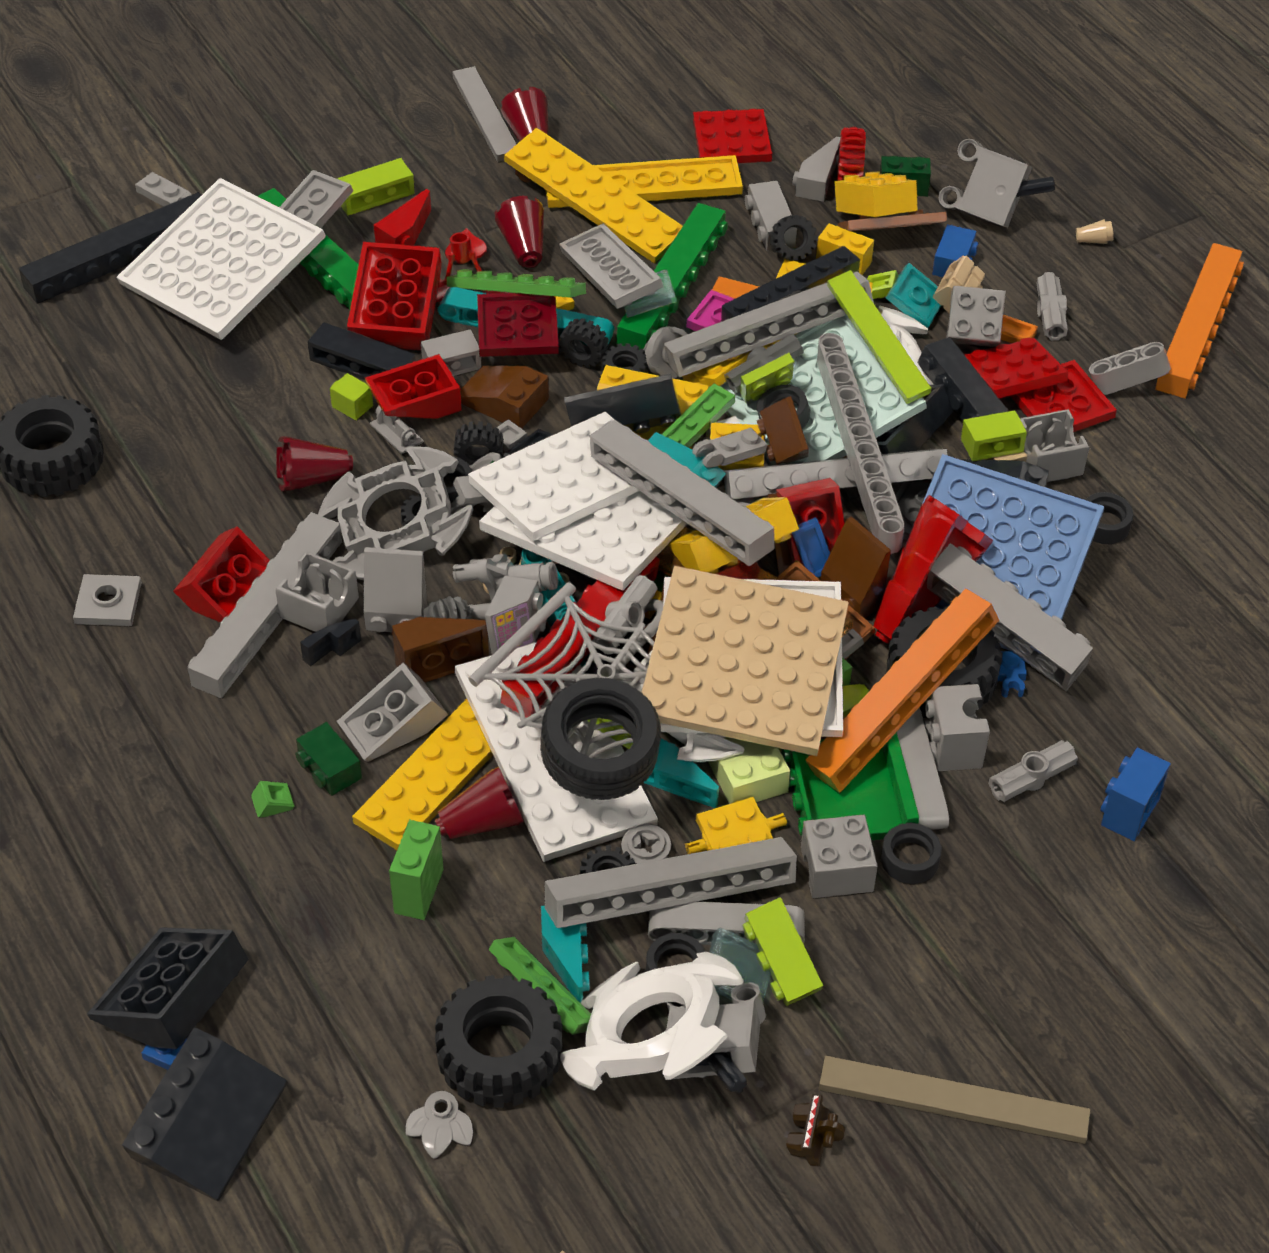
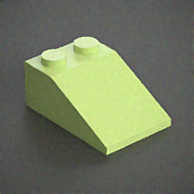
(754, 773)

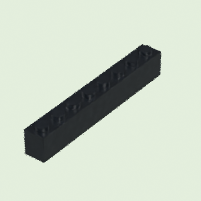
(99, 253)

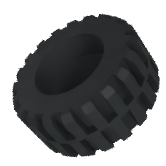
(55, 468)
(981, 663)
(498, 1078)

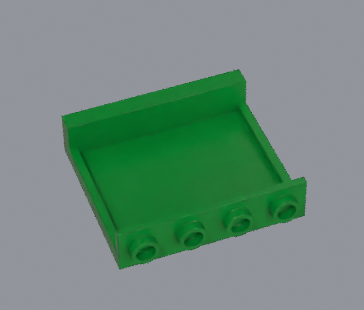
(878, 791)

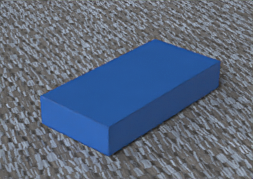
(811, 546)

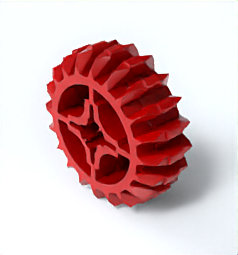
(851, 152)

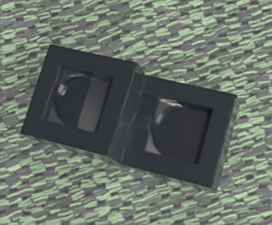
(336, 638)

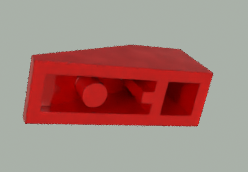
(405, 222)

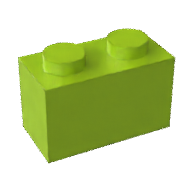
(993, 435)

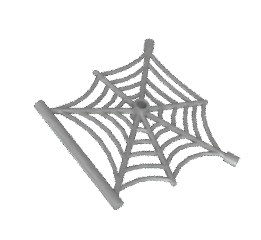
(485, 671)

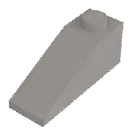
(817, 171)

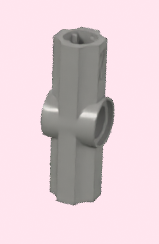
(1051, 306)
(628, 610)
(1032, 770)

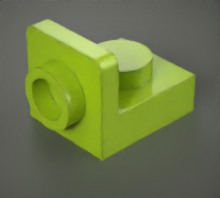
(882, 283)

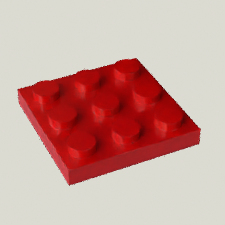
(733, 133)
(1017, 367)
(1077, 394)

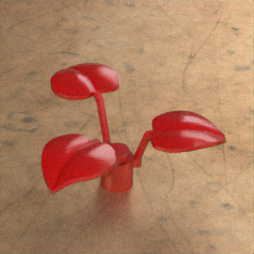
(462, 249)

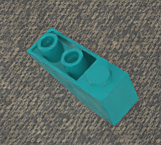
(566, 953)

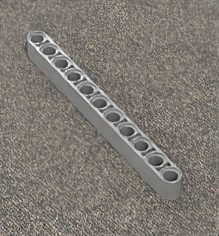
(860, 442)

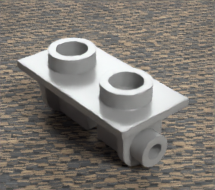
(395, 431)

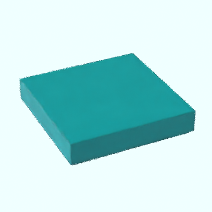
(914, 295)

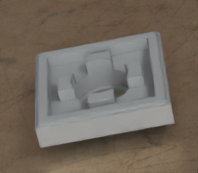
(115, 612)

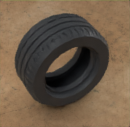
(605, 700)

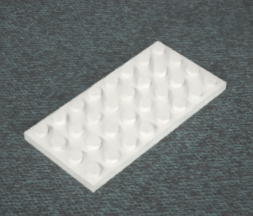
(554, 816)

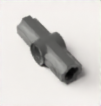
(762, 356)

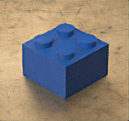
(1134, 793)

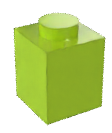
(351, 396)

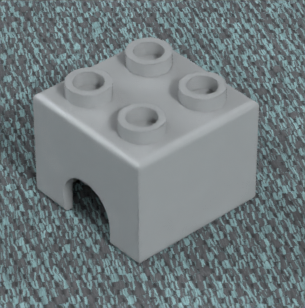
(976, 316)
(1053, 445)
(319, 594)
(954, 731)
(839, 856)

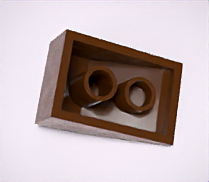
(506, 393)
(860, 565)
(439, 644)

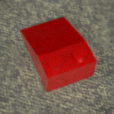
(417, 390)
(817, 500)

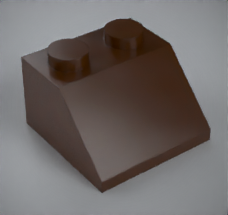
(783, 432)

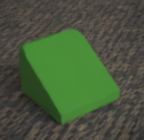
(272, 798)

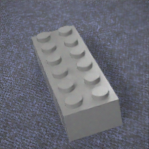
(1022, 625)

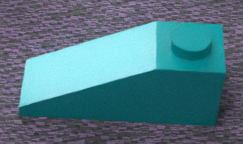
(686, 458)
(682, 777)

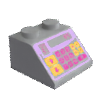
(511, 608)

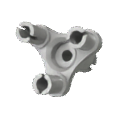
(492, 572)

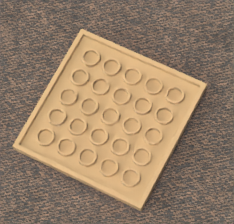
(745, 660)

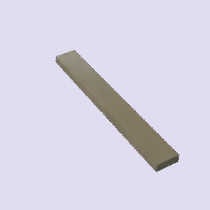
(955, 1099)

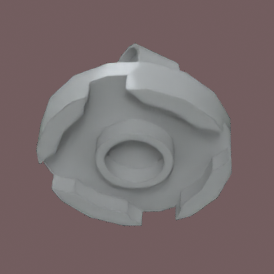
(655, 350)

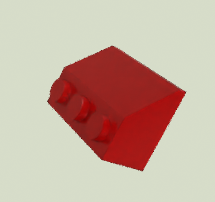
(222, 575)

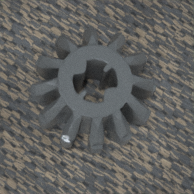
(448, 608)

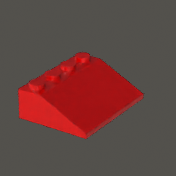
(395, 293)

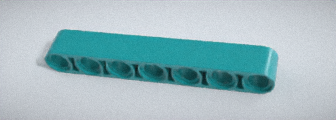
(461, 307)

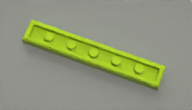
(879, 337)

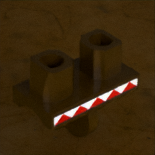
(819, 1131)

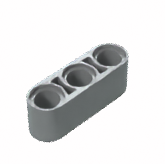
(1130, 368)

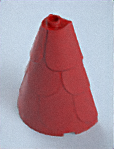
(930, 536)

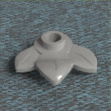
(440, 1128)

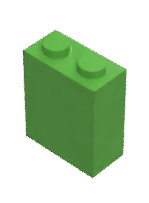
(416, 869)

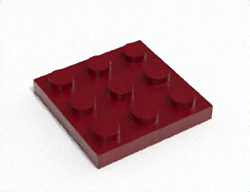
(517, 324)

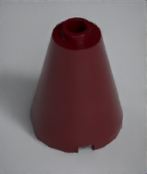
(525, 111)
(522, 227)
(309, 463)
(480, 808)

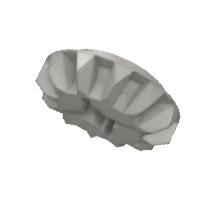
(650, 836)

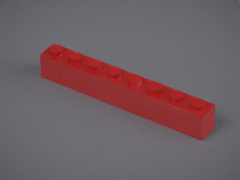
(593, 602)

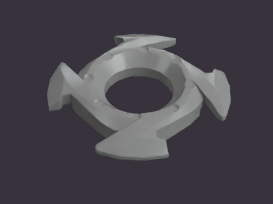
(428, 529)

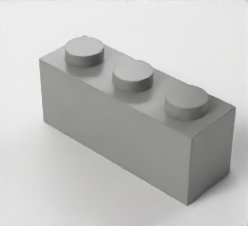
(767, 207)

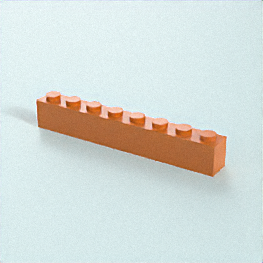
(1200, 320)
(903, 689)

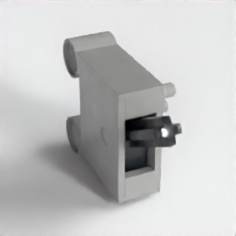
(994, 185)
(739, 1050)

